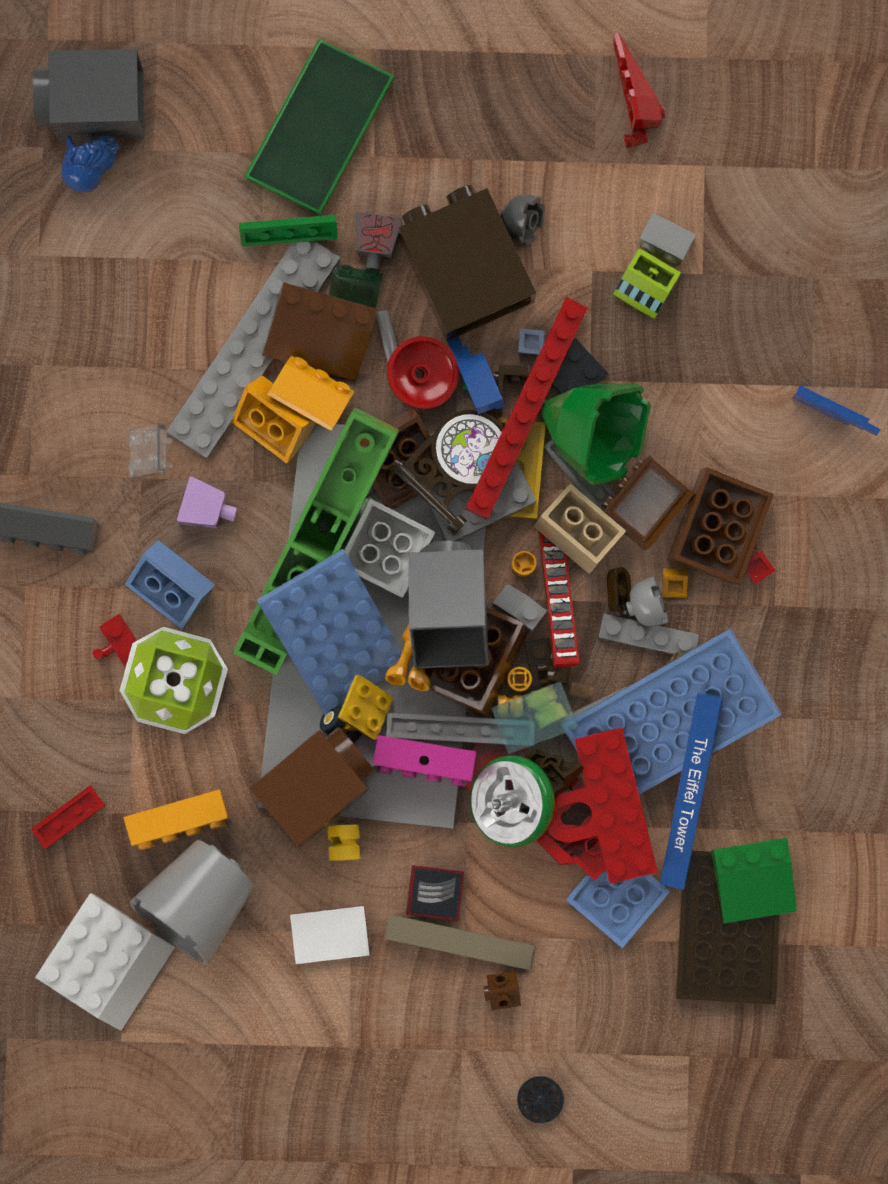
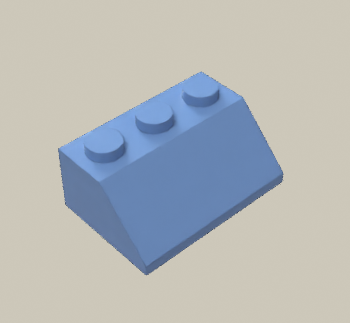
(169, 584)

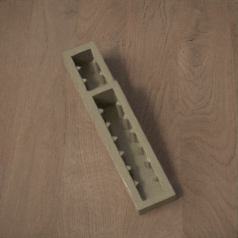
(459, 942)

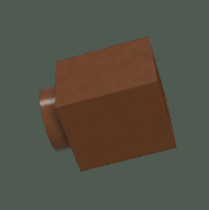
(314, 784)

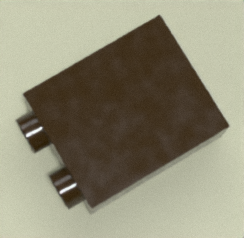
(465, 261)

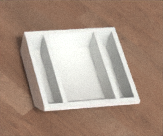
(105, 962)

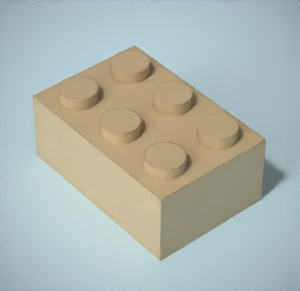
(579, 528)

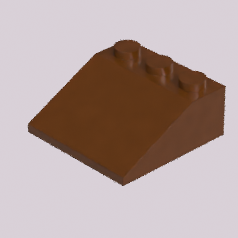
(411, 436)

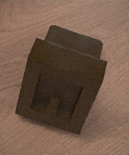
(513, 373)

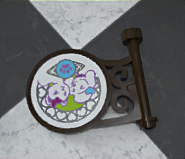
(458, 454)

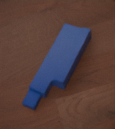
(477, 378)
(834, 410)

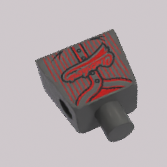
(376, 237)

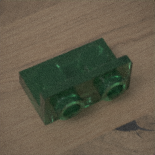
(356, 285)

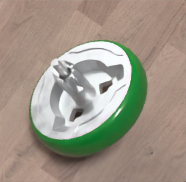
(530, 790)

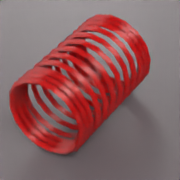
(628, 142)

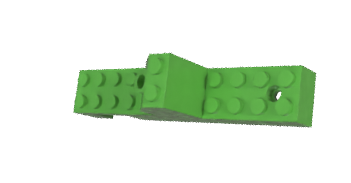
(335, 500)

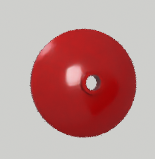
(438, 371)

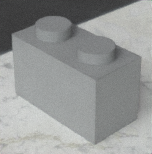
(666, 239)

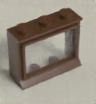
(646, 502)

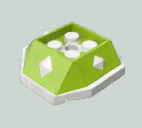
(180, 706)

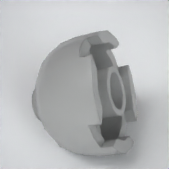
(647, 603)

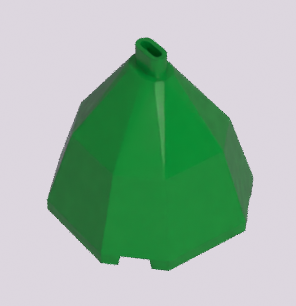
(598, 428)

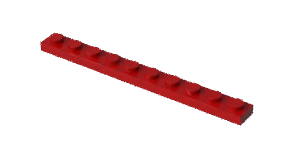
(526, 408)

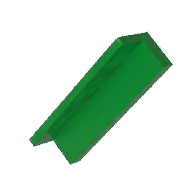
(288, 230)

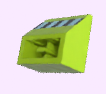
(646, 283)

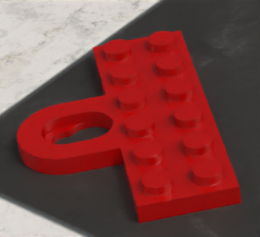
(614, 806)

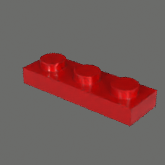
(68, 817)

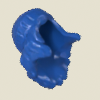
(86, 163)

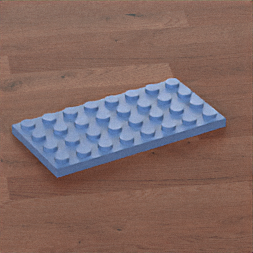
(661, 706)

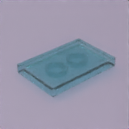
(534, 717)

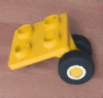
(361, 712)

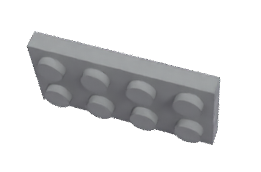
(513, 498)

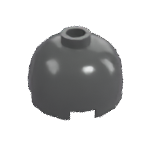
(523, 216)

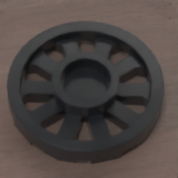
(540, 1099)

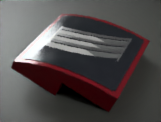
(435, 893)

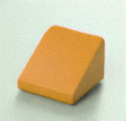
(674, 583)

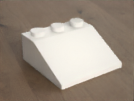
(381, 544)

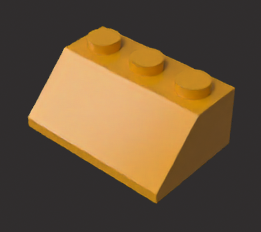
(311, 392)
(270, 421)

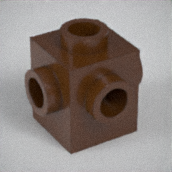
(502, 990)

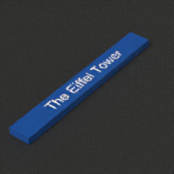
(691, 790)

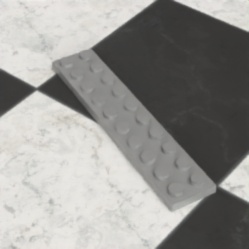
(240, 360)

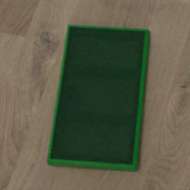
(319, 127)

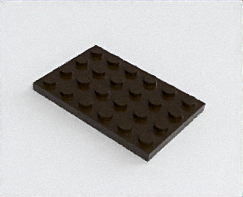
(722, 958)

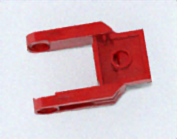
(583, 853)

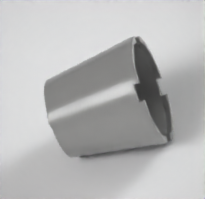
(195, 900)

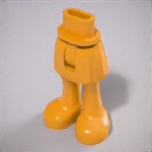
(398, 673)

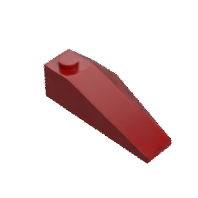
(639, 97)

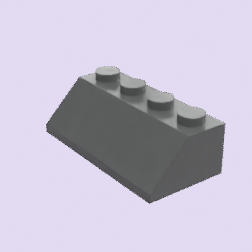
(48, 528)

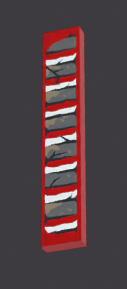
(558, 604)

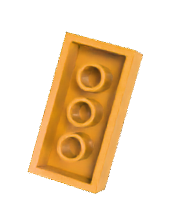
(177, 818)

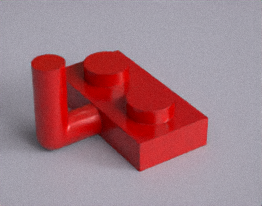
(119, 639)

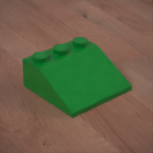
(754, 880)

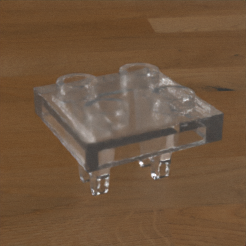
(148, 451)

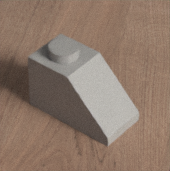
(520, 607)

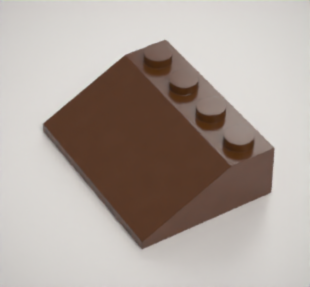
(320, 330)
(720, 526)
(479, 686)

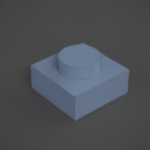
(530, 342)

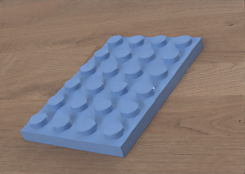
(331, 629)

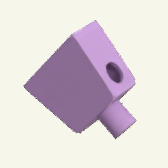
(204, 506)

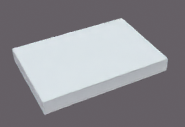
(329, 935)

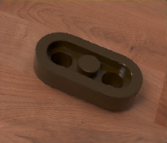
(618, 591)

